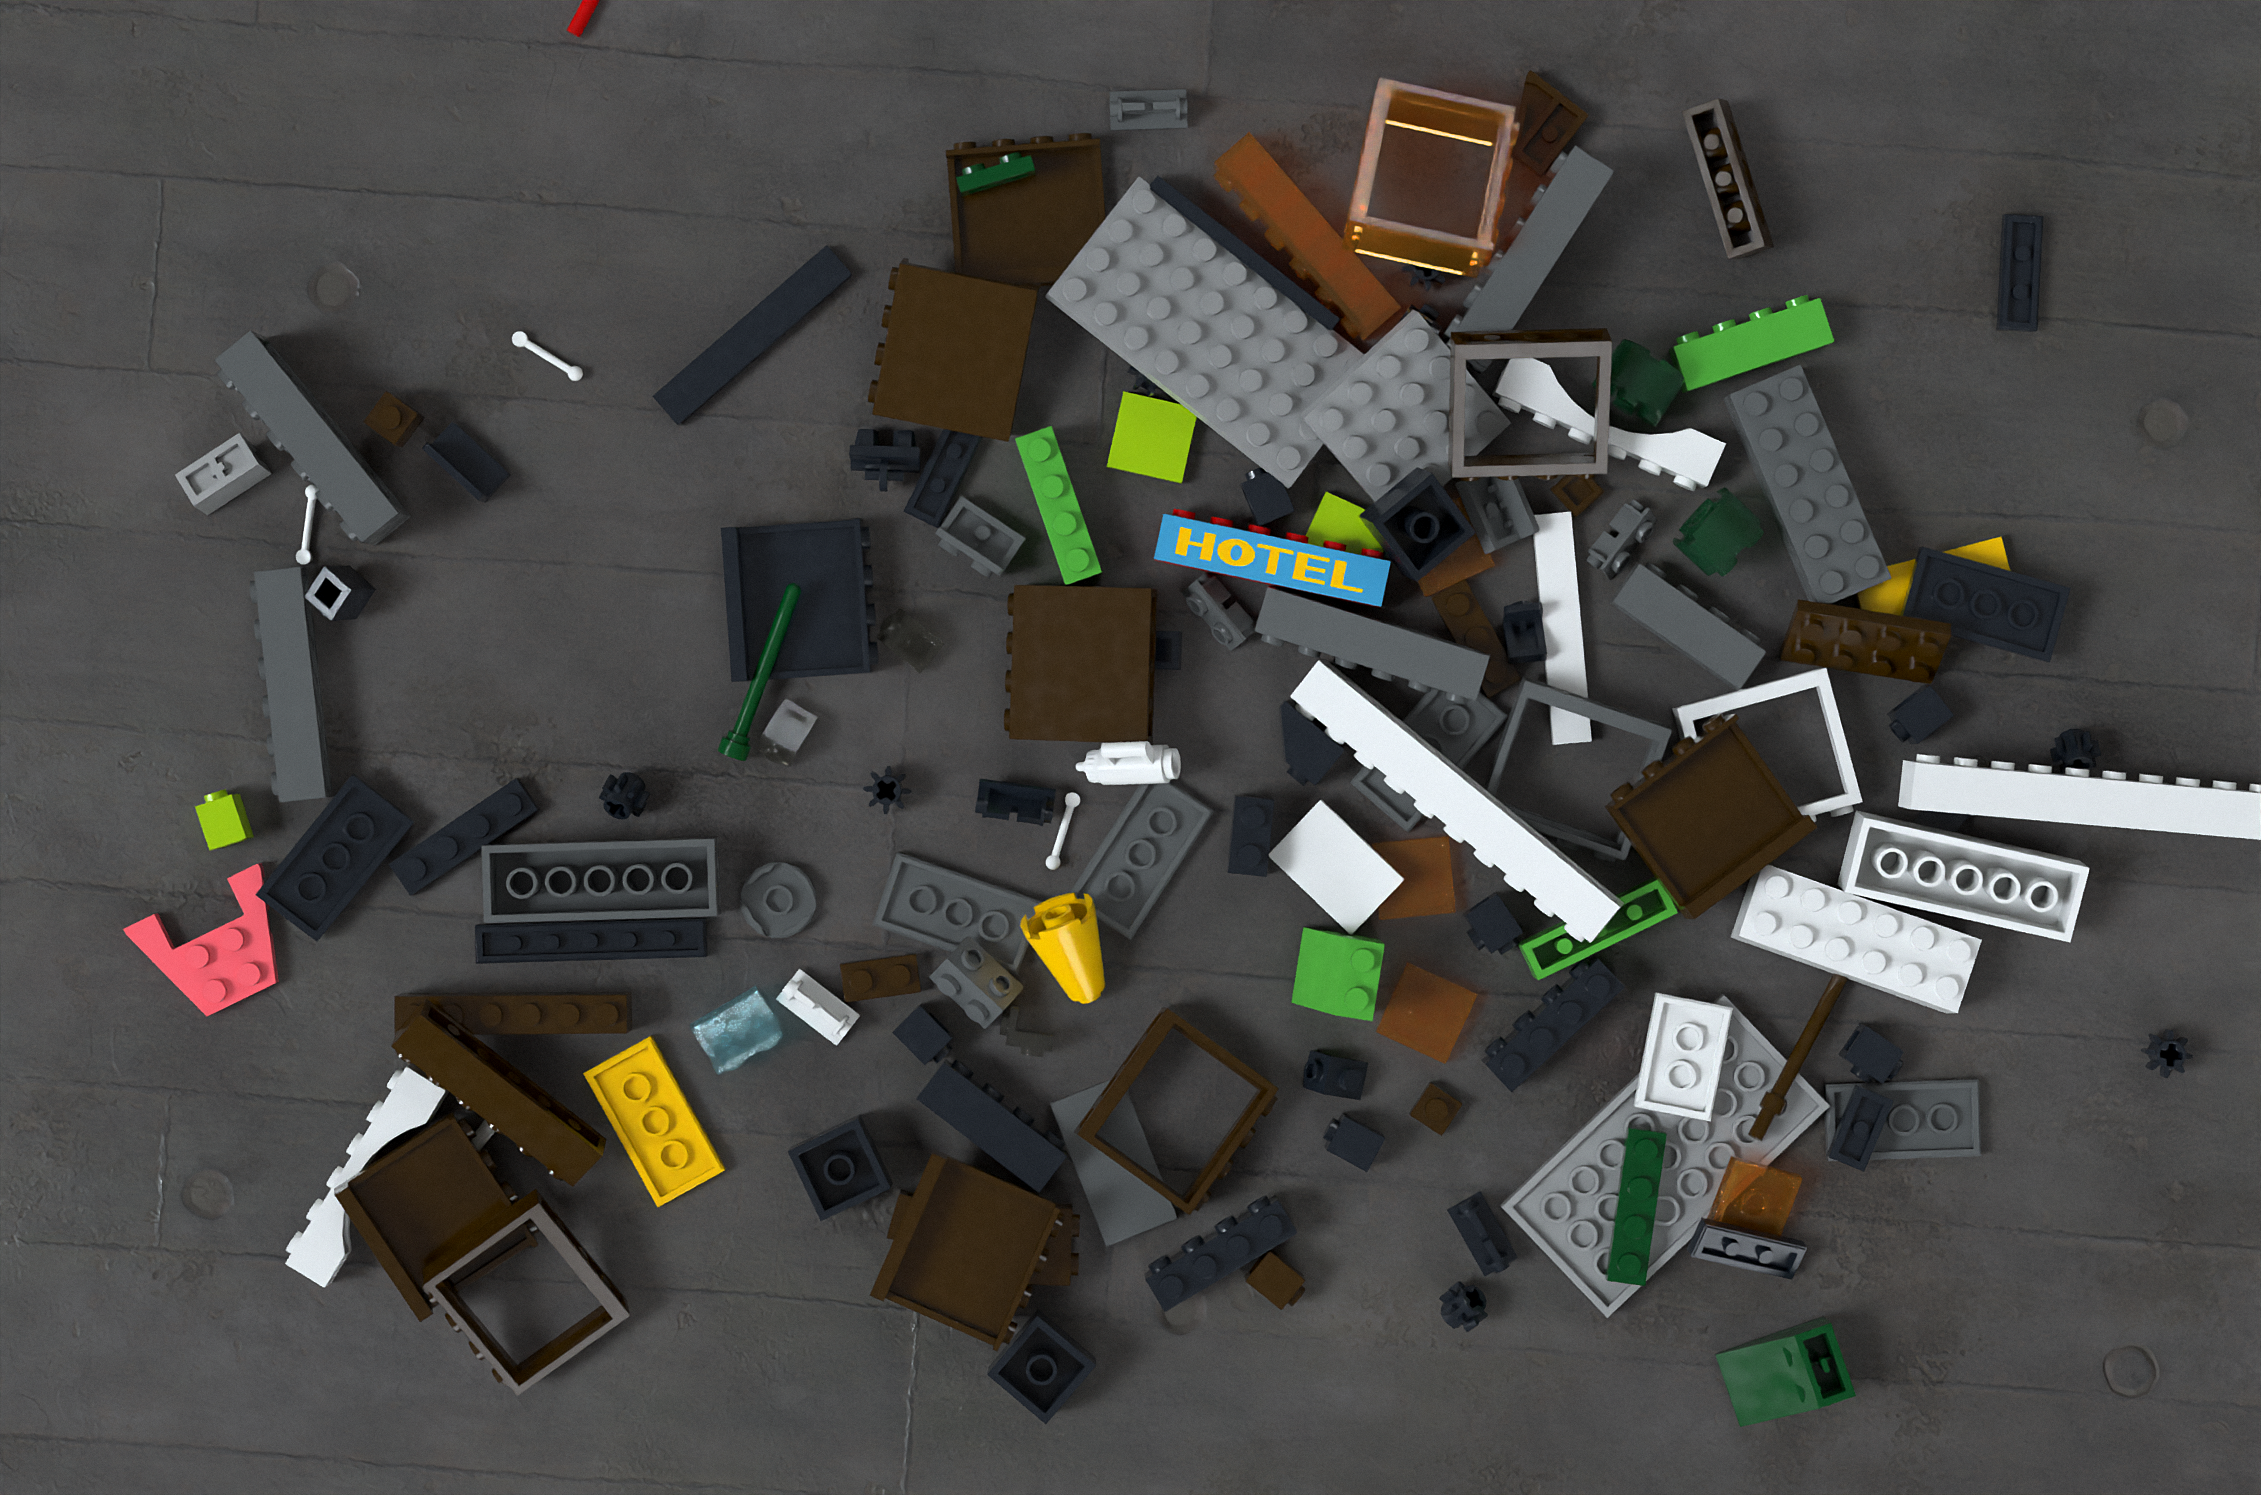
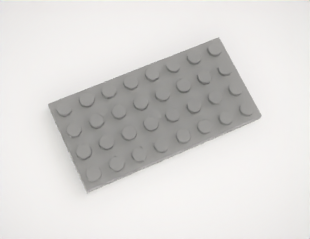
(1204, 329)
(1574, 1193)

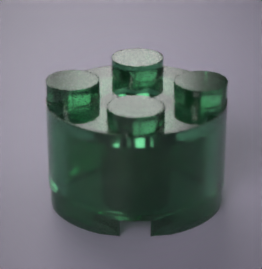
(1642, 382)
(1718, 533)

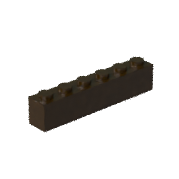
(527, 1011)
(498, 1093)

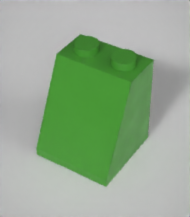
(1338, 973)

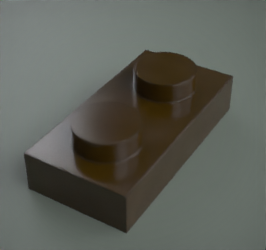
(880, 977)

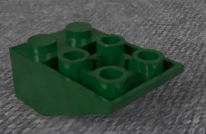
(1785, 1373)

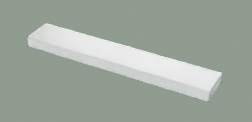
(1561, 622)

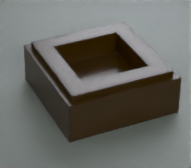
(1576, 493)

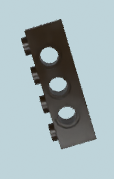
(1728, 179)

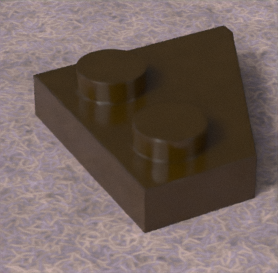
(1545, 125)

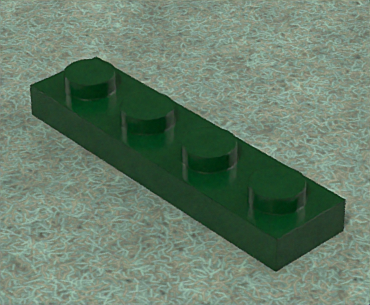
(1636, 1206)

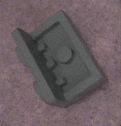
(1497, 511)
(979, 537)
(976, 982)

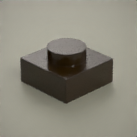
(1435, 1108)

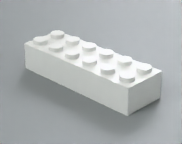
(1963, 876)
(1856, 938)

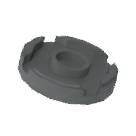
(778, 900)

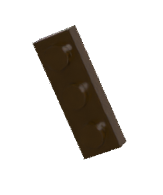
(1472, 629)

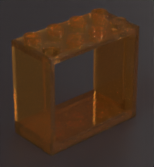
(1446, 116)

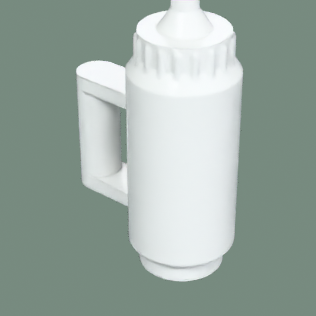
(1131, 763)

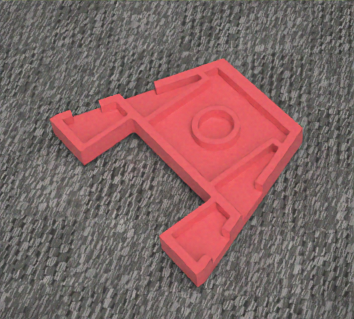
(224, 962)

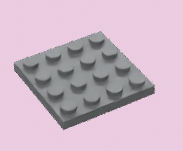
(1395, 410)

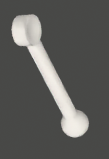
(520, 339)
(304, 556)
(1053, 861)

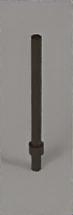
(1773, 1101)

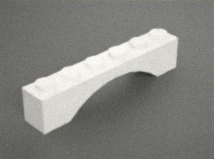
(1534, 388)
(327, 1241)

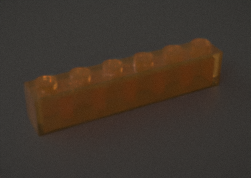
(1305, 236)

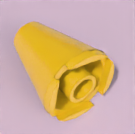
(1069, 944)

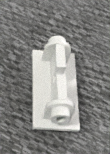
(818, 1007)

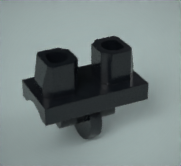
(885, 462)

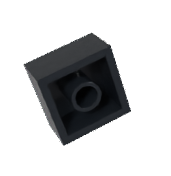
(1417, 524)
(840, 1167)
(1041, 1366)

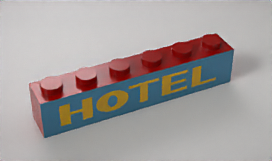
(1272, 560)

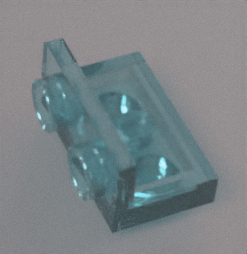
(737, 1030)

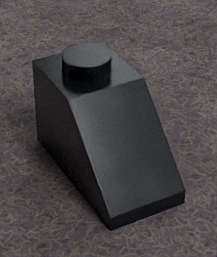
(1306, 747)

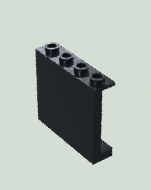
(832, 613)

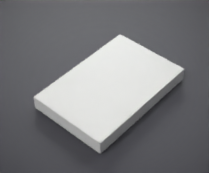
(1336, 867)
(1683, 1056)

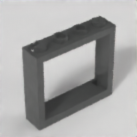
(1566, 834)

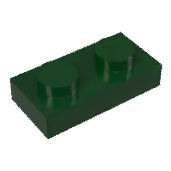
(1011, 168)

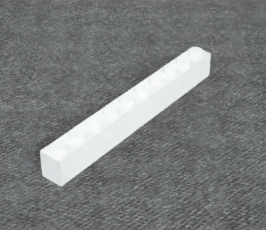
(2080, 798)
(1456, 800)

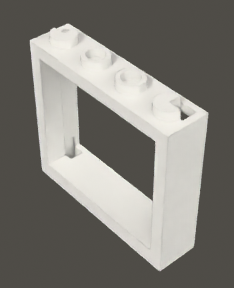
(1816, 678)

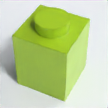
(223, 819)

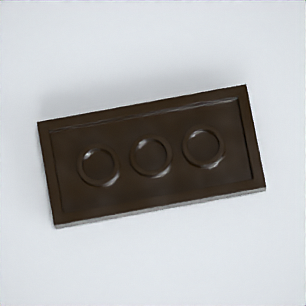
(1865, 641)

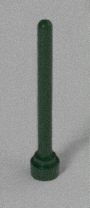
(737, 742)

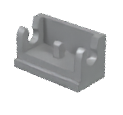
(222, 474)

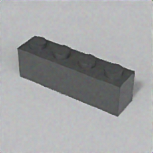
(1688, 626)

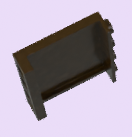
(1031, 224)
(953, 350)
(1081, 663)
(1708, 816)
(427, 1202)
(968, 1249)

